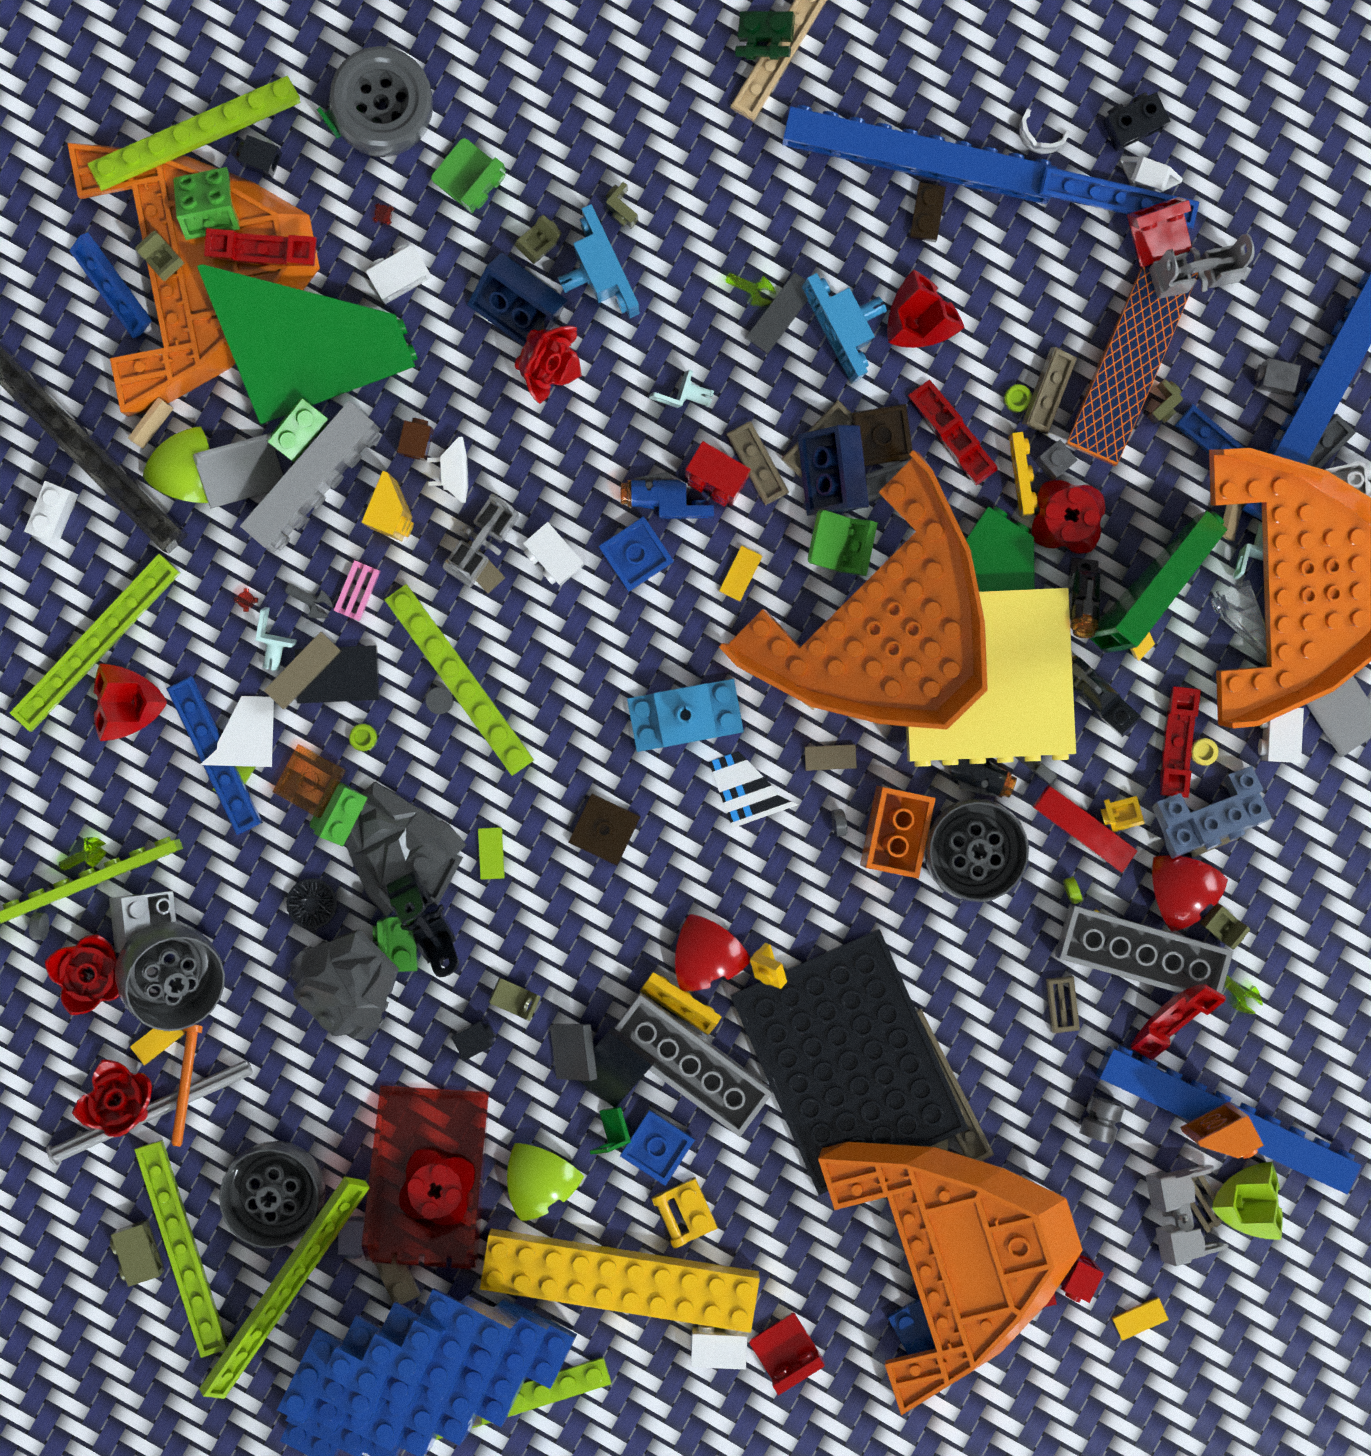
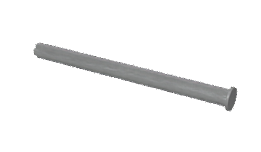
(155, 1109)

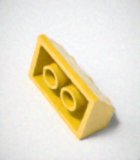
(388, 510)

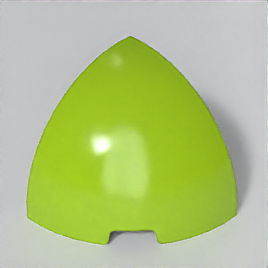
(173, 467)
(538, 1180)
(1251, 1202)

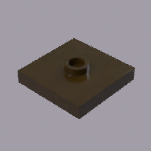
(884, 434)
(604, 829)

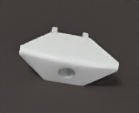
(1149, 174)
(453, 470)

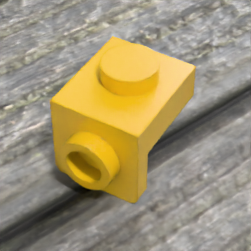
(1122, 814)
(767, 968)

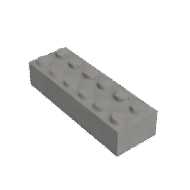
(311, 478)
(1141, 951)
(694, 1065)

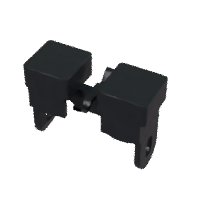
(430, 931)

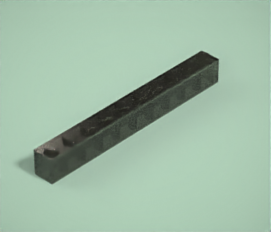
(89, 453)

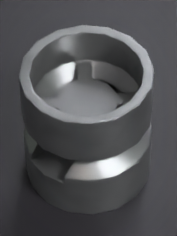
(1101, 1119)

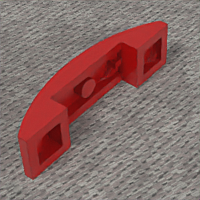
(260, 249)
(1178, 741)
(1172, 1016)

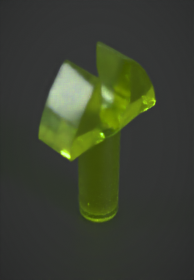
(752, 288)
(88, 853)
(1240, 993)

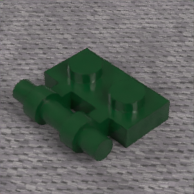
(765, 27)

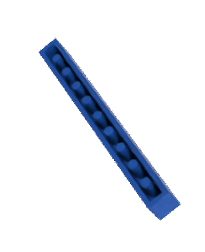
(915, 154)
(1325, 384)
(1193, 1101)

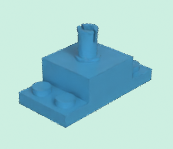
(599, 266)
(843, 323)
(685, 715)

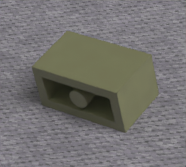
(137, 1253)

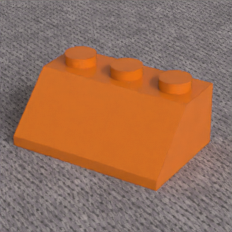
(897, 832)
(1225, 1131)

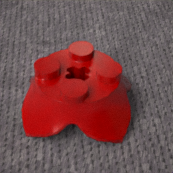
(548, 360)
(1054, 531)
(67, 970)
(110, 1083)
(454, 1176)

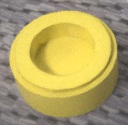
(1204, 751)

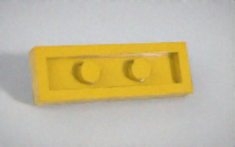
(1022, 474)
(681, 1003)

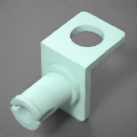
(686, 391)
(1249, 550)
(274, 643)

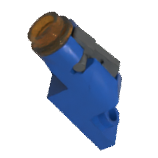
(667, 494)

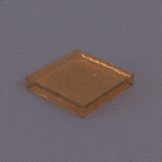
(309, 781)

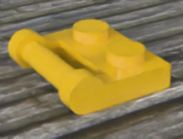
(693, 1209)

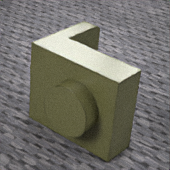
(621, 212)
(539, 239)
(159, 255)
(1165, 409)
(1225, 926)

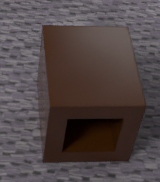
(415, 439)

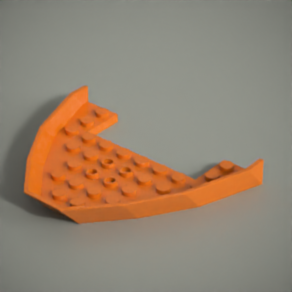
(188, 324)
(1313, 583)
(904, 642)
(978, 1247)

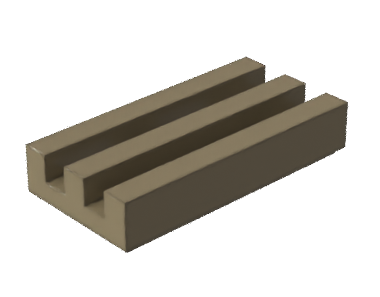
(1052, 1008)
(1215, 1221)

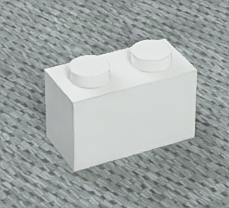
(398, 273)
(51, 512)
(553, 554)
(1282, 738)
(718, 1348)

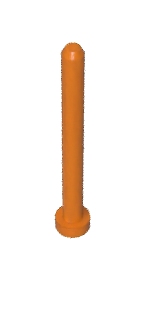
(185, 1082)

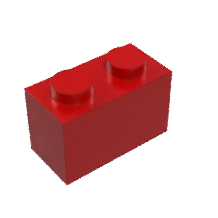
(1082, 1280)

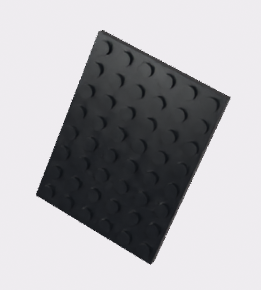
(848, 1054)

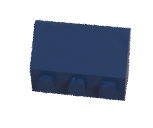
(515, 299)
(833, 469)

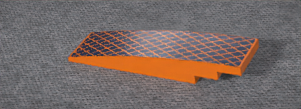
(1126, 370)

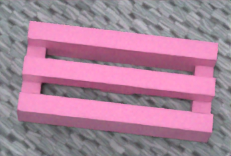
(365, 569)

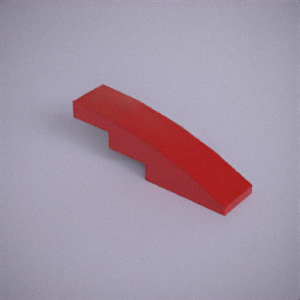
(952, 432)
(1084, 828)

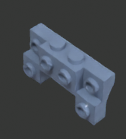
(1211, 824)

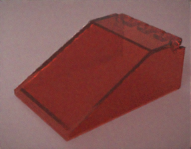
(433, 1120)

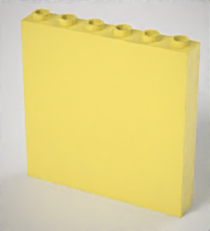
(1028, 687)

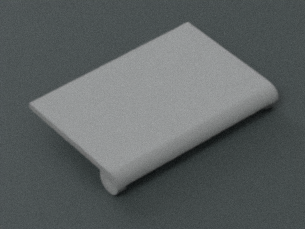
(238, 470)
(1344, 716)

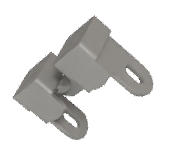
(1215, 268)
(493, 520)
(1172, 1195)

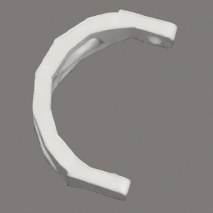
(1030, 142)

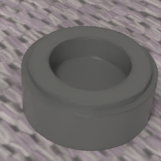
(439, 700)
(839, 822)
(39, 926)

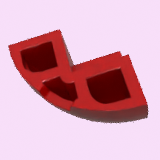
(921, 315)
(124, 702)
(1185, 889)
(706, 953)

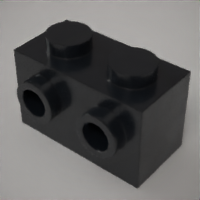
(1136, 120)

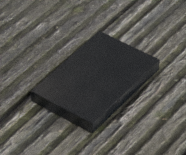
(349, 677)
(618, 1067)

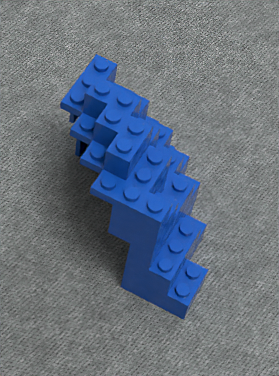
(418, 1376)

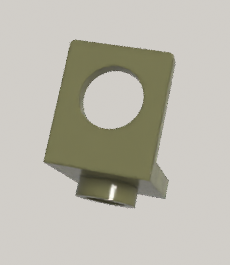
(514, 999)

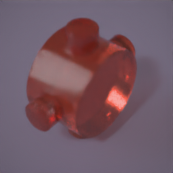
(383, 214)
(246, 600)

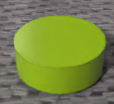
(1017, 398)
(363, 737)
(1072, 890)

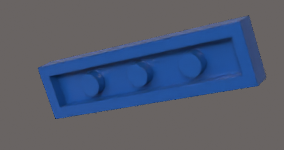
(110, 285)

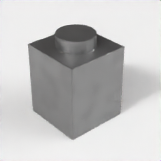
(1277, 377)
(1056, 460)

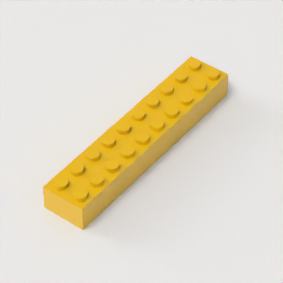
(620, 1280)

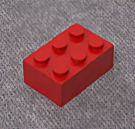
(716, 474)

